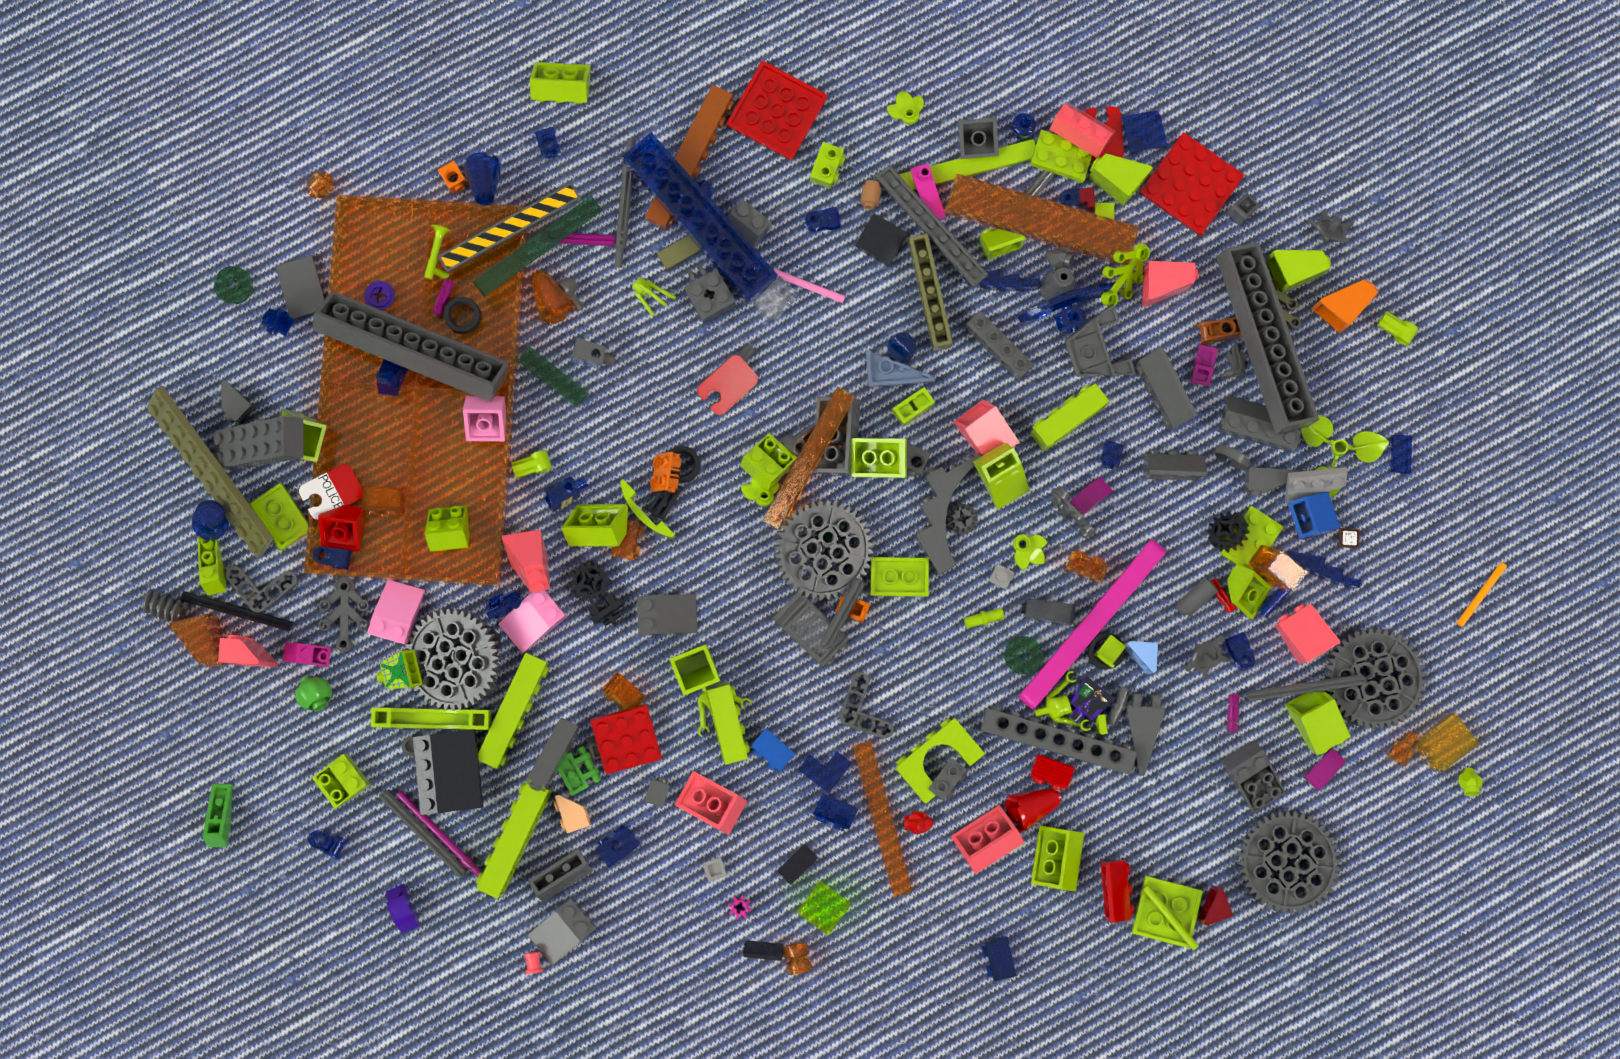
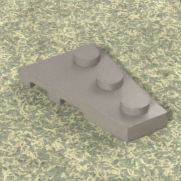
(1314, 482)

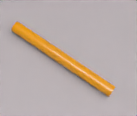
(1481, 594)

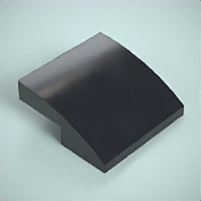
(881, 239)

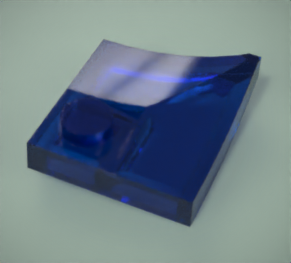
(1144, 131)

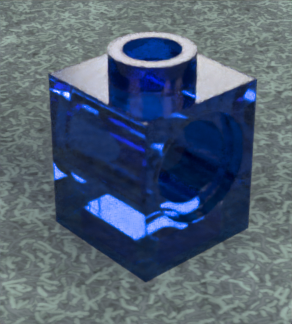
(548, 135)

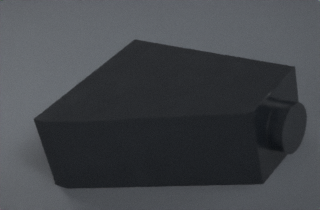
(1048, 611)

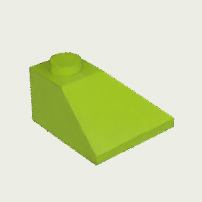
(1000, 242)
(1247, 590)

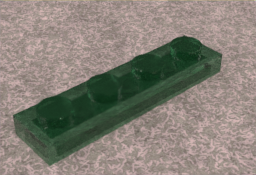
(553, 377)

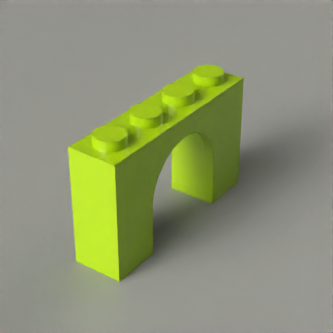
(950, 734)

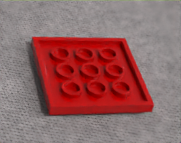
(777, 110)
(1191, 184)

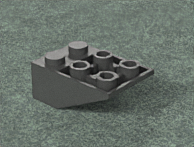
(1253, 776)

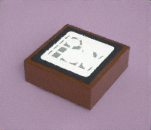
(1348, 538)

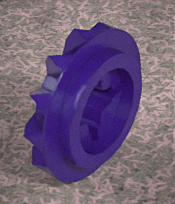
(375, 289)

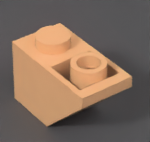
(573, 814)

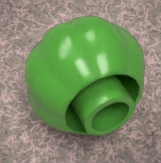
(313, 693)

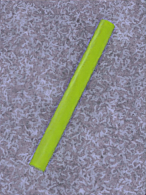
(1170, 917)

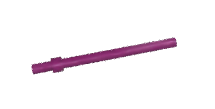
(466, 860)

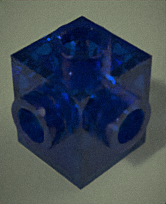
(1070, 318)
(277, 322)

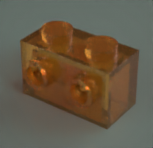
(1086, 567)

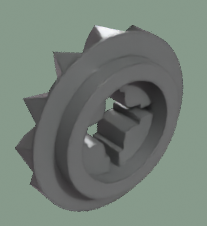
(957, 526)

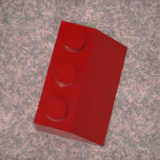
(1116, 890)

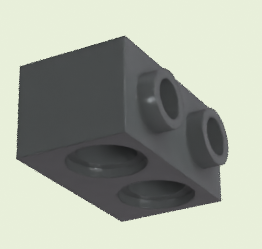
(915, 452)

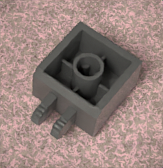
(708, 284)

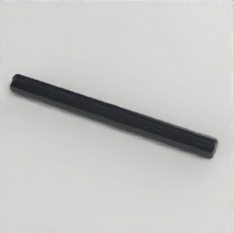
(236, 611)

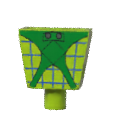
(400, 671)

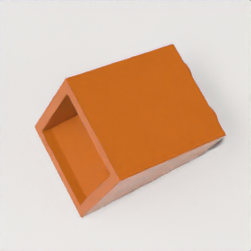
(1345, 305)

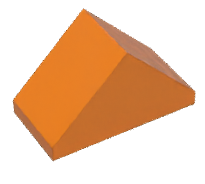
(858, 611)

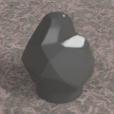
(1060, 258)

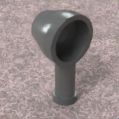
(569, 286)

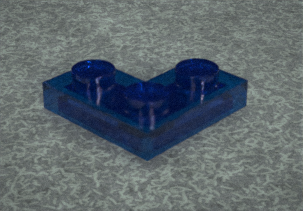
(828, 775)

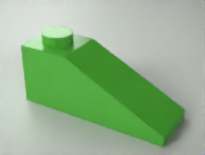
(218, 816)

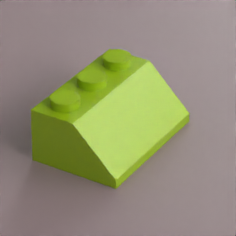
(560, 82)
(596, 525)
(1057, 858)

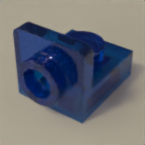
(1111, 454)

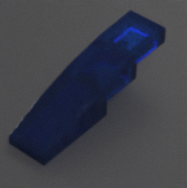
(1006, 283)
(1317, 567)

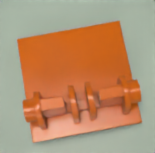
(662, 468)

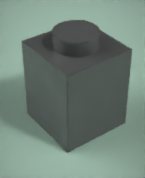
(657, 792)

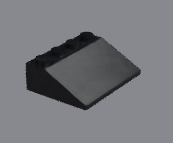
(448, 772)

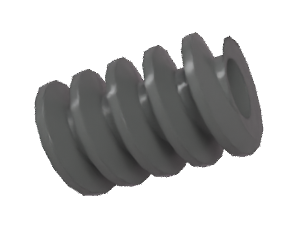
(162, 608)

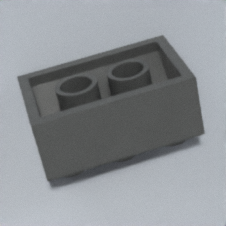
(1174, 466)

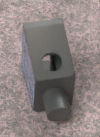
(583, 350)

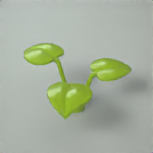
(1367, 444)

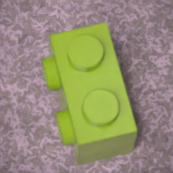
(827, 165)

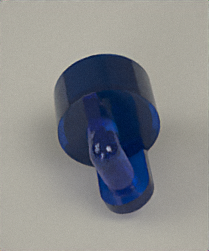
(901, 347)

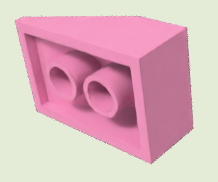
(396, 612)
(532, 620)

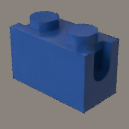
(772, 750)

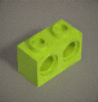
(913, 407)

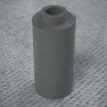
(1196, 597)

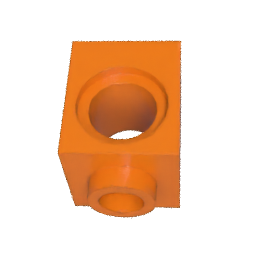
(450, 170)

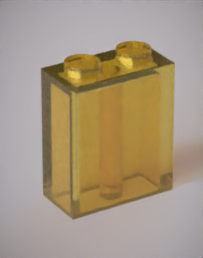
(1445, 742)

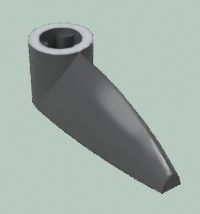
(796, 443)

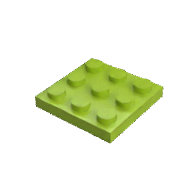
(1179, 899)

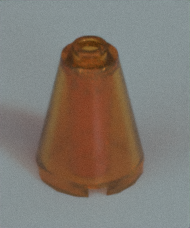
(550, 299)

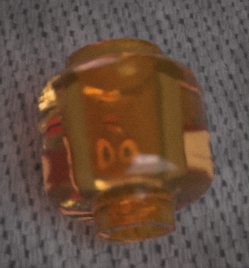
(320, 185)

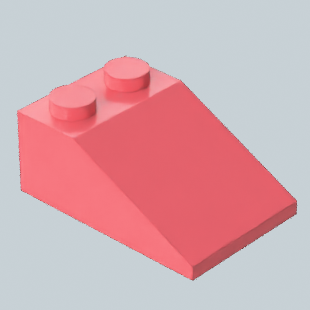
(711, 802)

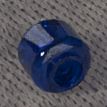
(1023, 126)

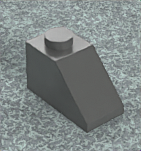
(234, 404)

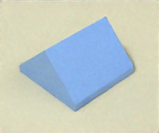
(1144, 654)

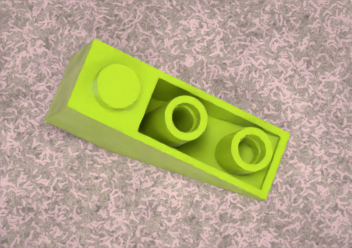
(211, 567)

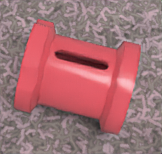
(533, 962)

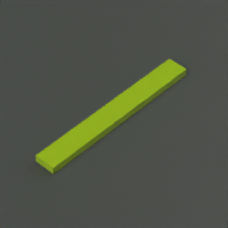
(947, 171)

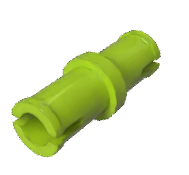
(984, 618)

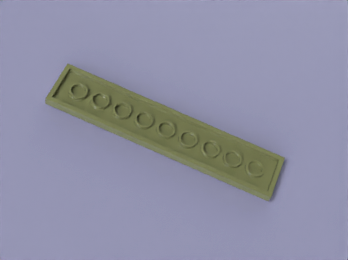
(209, 472)

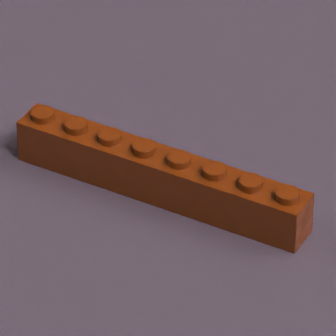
(696, 145)

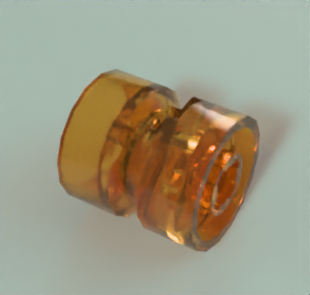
(797, 958)

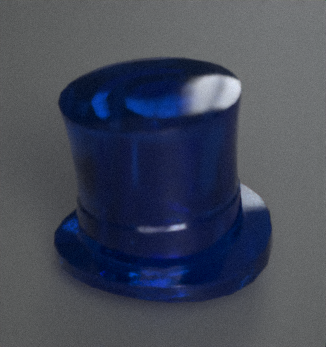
(209, 520)

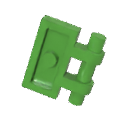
(572, 774)

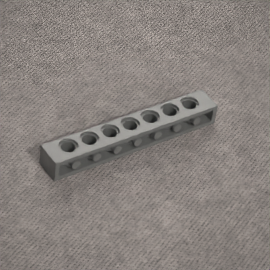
(1123, 764)

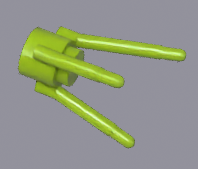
(643, 288)

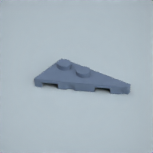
(885, 372)

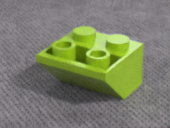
(768, 461)
(447, 528)
(341, 780)

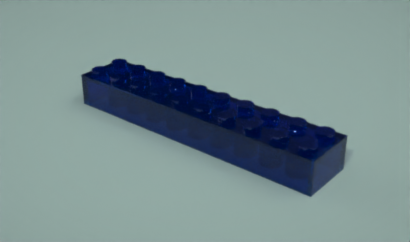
(699, 217)

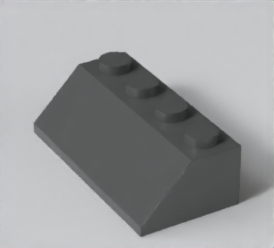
(1166, 389)
(1252, 423)
(837, 455)

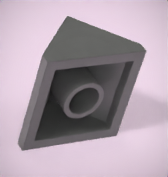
(978, 138)

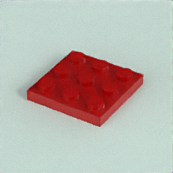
(626, 739)

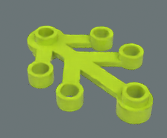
(1137, 256)

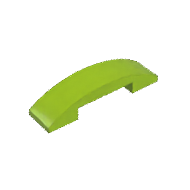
(629, 495)

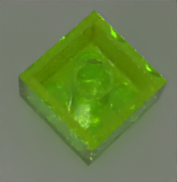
(824, 907)

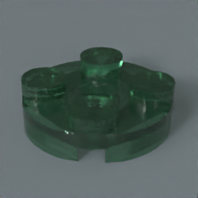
(244, 287)
(1033, 652)

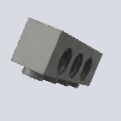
(999, 346)

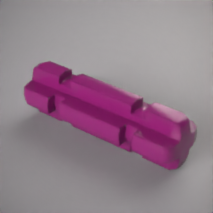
(443, 297)
(1233, 712)

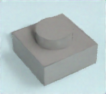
(1001, 577)
(714, 869)

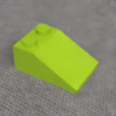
(879, 457)

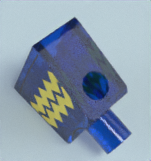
(557, 496)

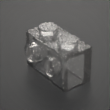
(775, 299)

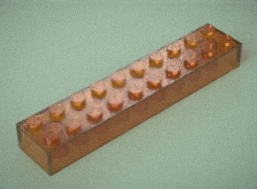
(1040, 219)

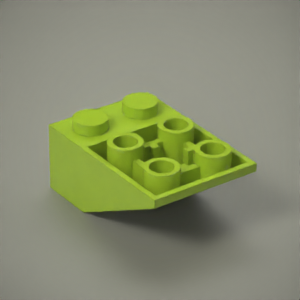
(1002, 474)

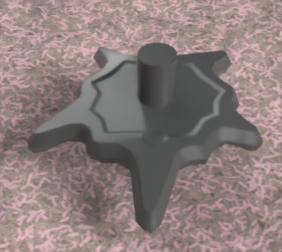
(1331, 228)
(1207, 656)

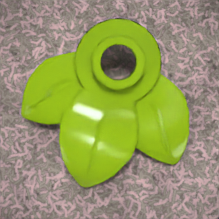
(905, 105)
(755, 490)
(1031, 552)

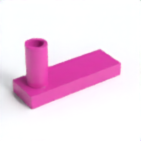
(927, 189)

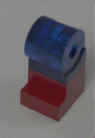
(1078, 197)

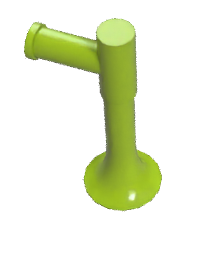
(431, 266)

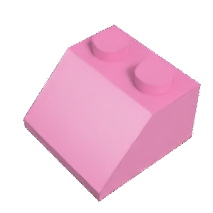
(484, 419)

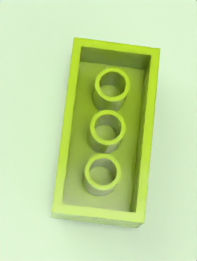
(1072, 414)

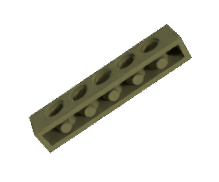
(930, 292)

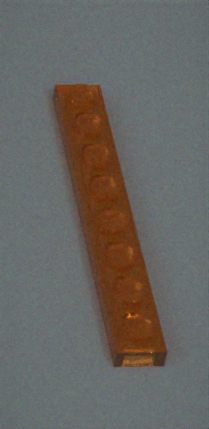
(809, 457)
(882, 819)

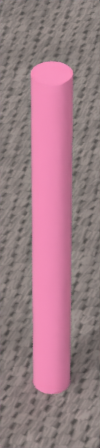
(810, 286)

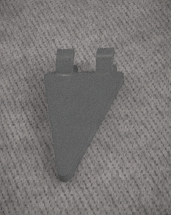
(1144, 727)

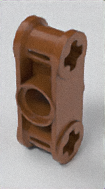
(1212, 330)

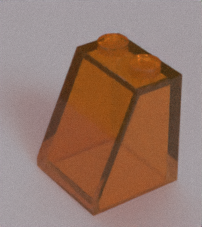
(201, 638)

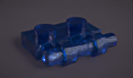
(499, 604)

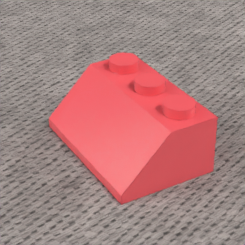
(1082, 129)
(987, 839)

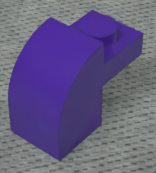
(401, 909)

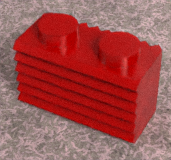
(1052, 772)

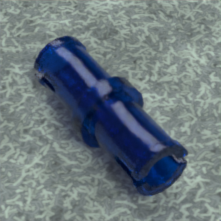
(1273, 601)

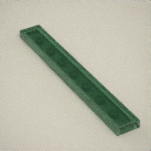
(537, 246)

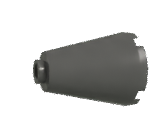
(1057, 282)

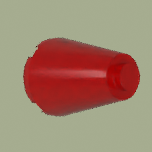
(1031, 807)

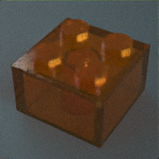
(1277, 568)

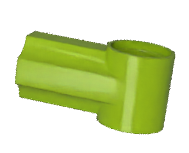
(1401, 330)
(536, 463)

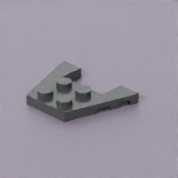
(1089, 351)

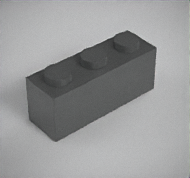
(560, 875)

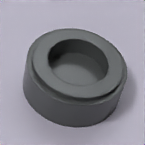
(408, 746)

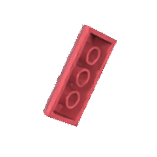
(244, 652)

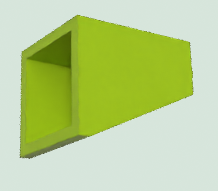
(1119, 176)
(1297, 267)
(312, 434)
(695, 669)
(1318, 721)

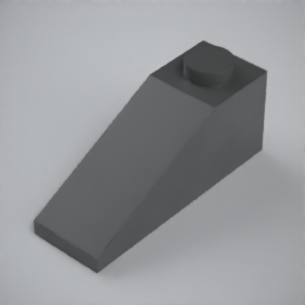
(1265, 479)

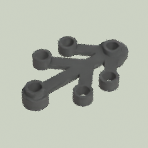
(1060, 497)
(343, 611)

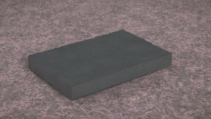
(301, 286)

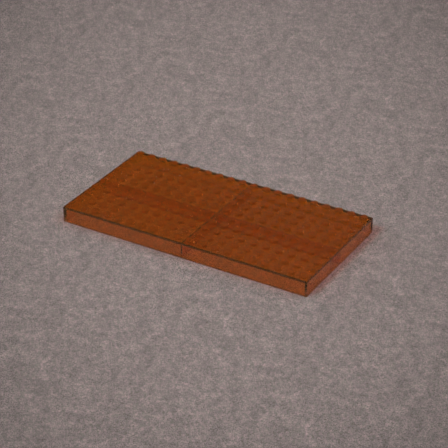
(420, 434)

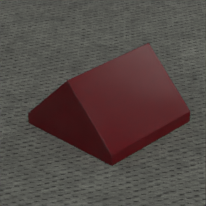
(1215, 907)

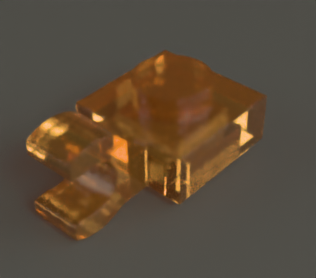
(1402, 751)

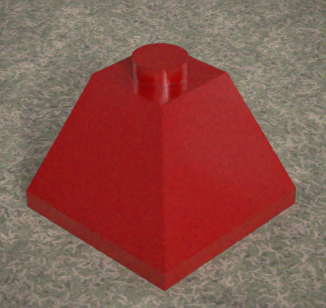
(342, 527)

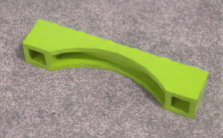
(431, 718)

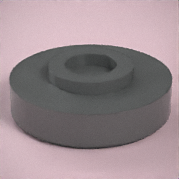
(1238, 459)

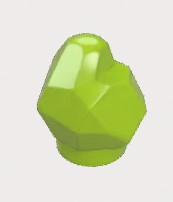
(1470, 782)

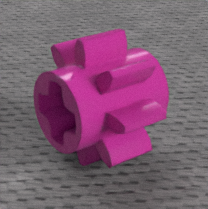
(734, 909)

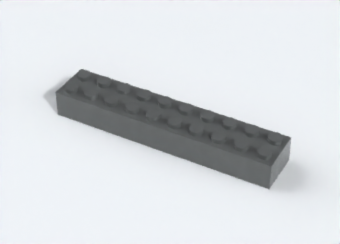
(1267, 338)
(410, 346)

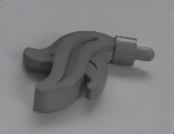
(1237, 362)

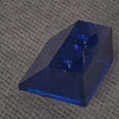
(835, 811)

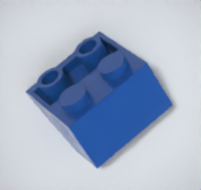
(1314, 515)

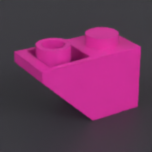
(306, 654)

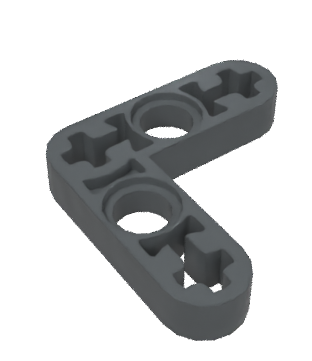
(256, 594)
(859, 716)

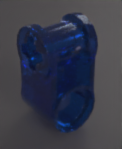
(825, 220)
(335, 557)
(1240, 649)
(328, 844)

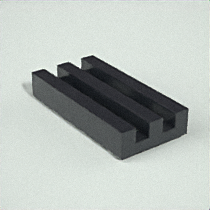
(670, 505)

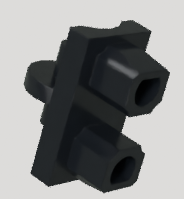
(613, 605)

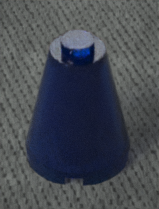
(483, 176)

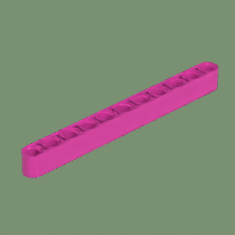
(1092, 624)

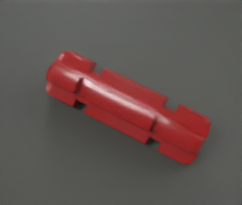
(1223, 597)

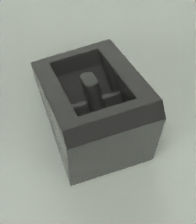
(1243, 209)

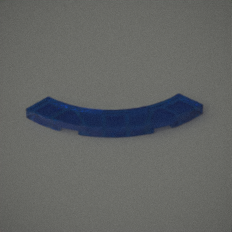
(1064, 300)

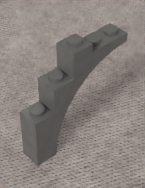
(934, 539)

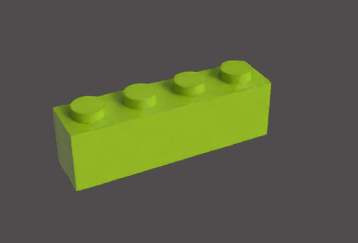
(726, 722)

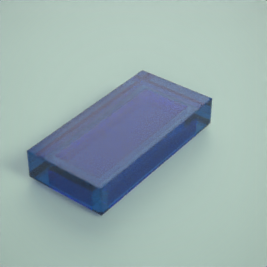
(1401, 454)

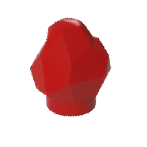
(917, 822)

